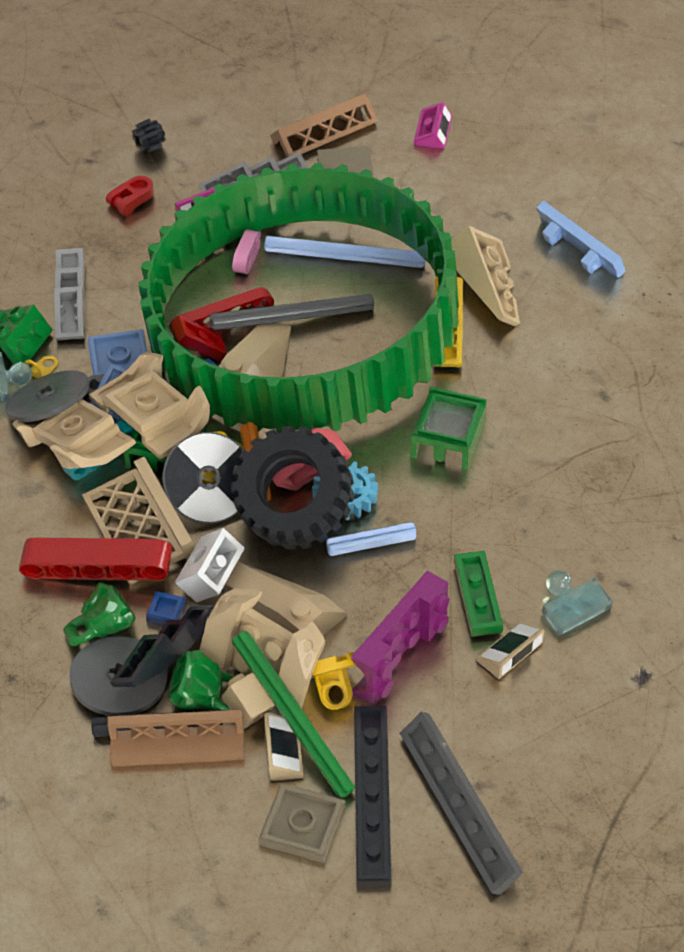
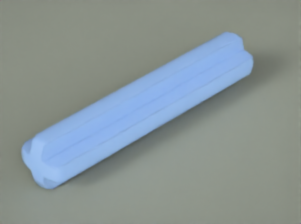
(371, 538)

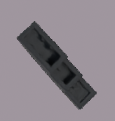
(160, 650)

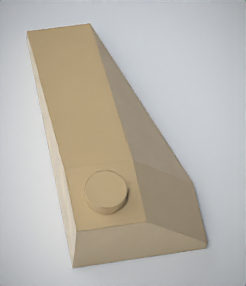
(484, 267)
(261, 351)
(285, 601)

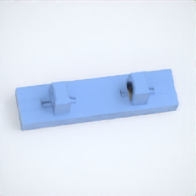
(595, 252)

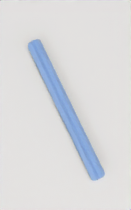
(343, 251)

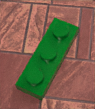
(478, 593)

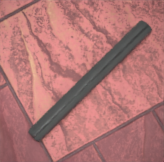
(291, 312)

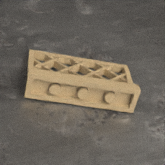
(158, 504)

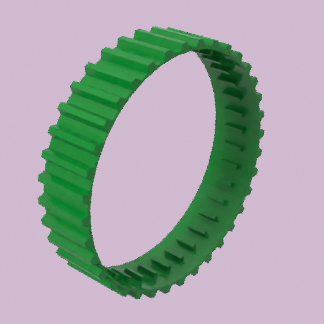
(292, 198)

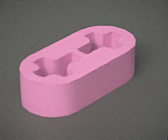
(246, 251)

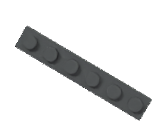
(461, 803)

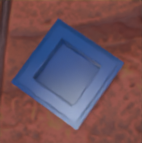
(165, 608)

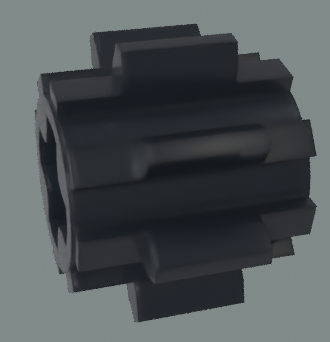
(148, 135)

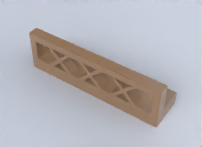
(319, 120)
(177, 741)

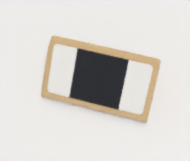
(511, 648)
(282, 749)

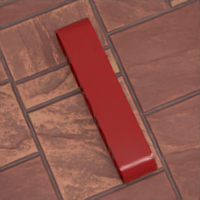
(95, 559)

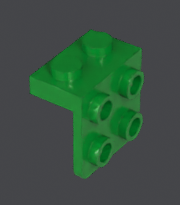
(22, 332)

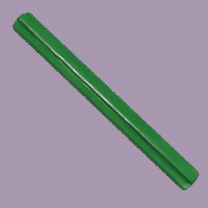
(293, 715)

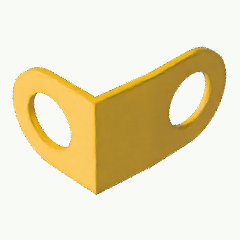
(39, 370)

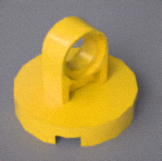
(333, 672)

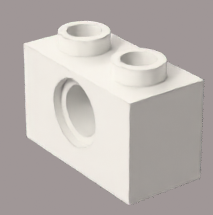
(209, 565)

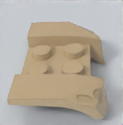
(153, 405)
(78, 436)
(288, 653)

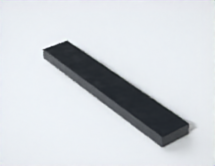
(372, 797)

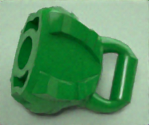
(101, 615)
(197, 682)

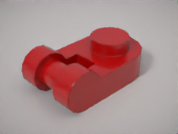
(138, 191)

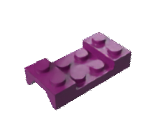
(417, 615)

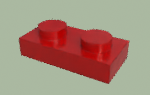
(199, 338)

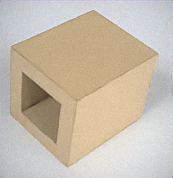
(249, 696)

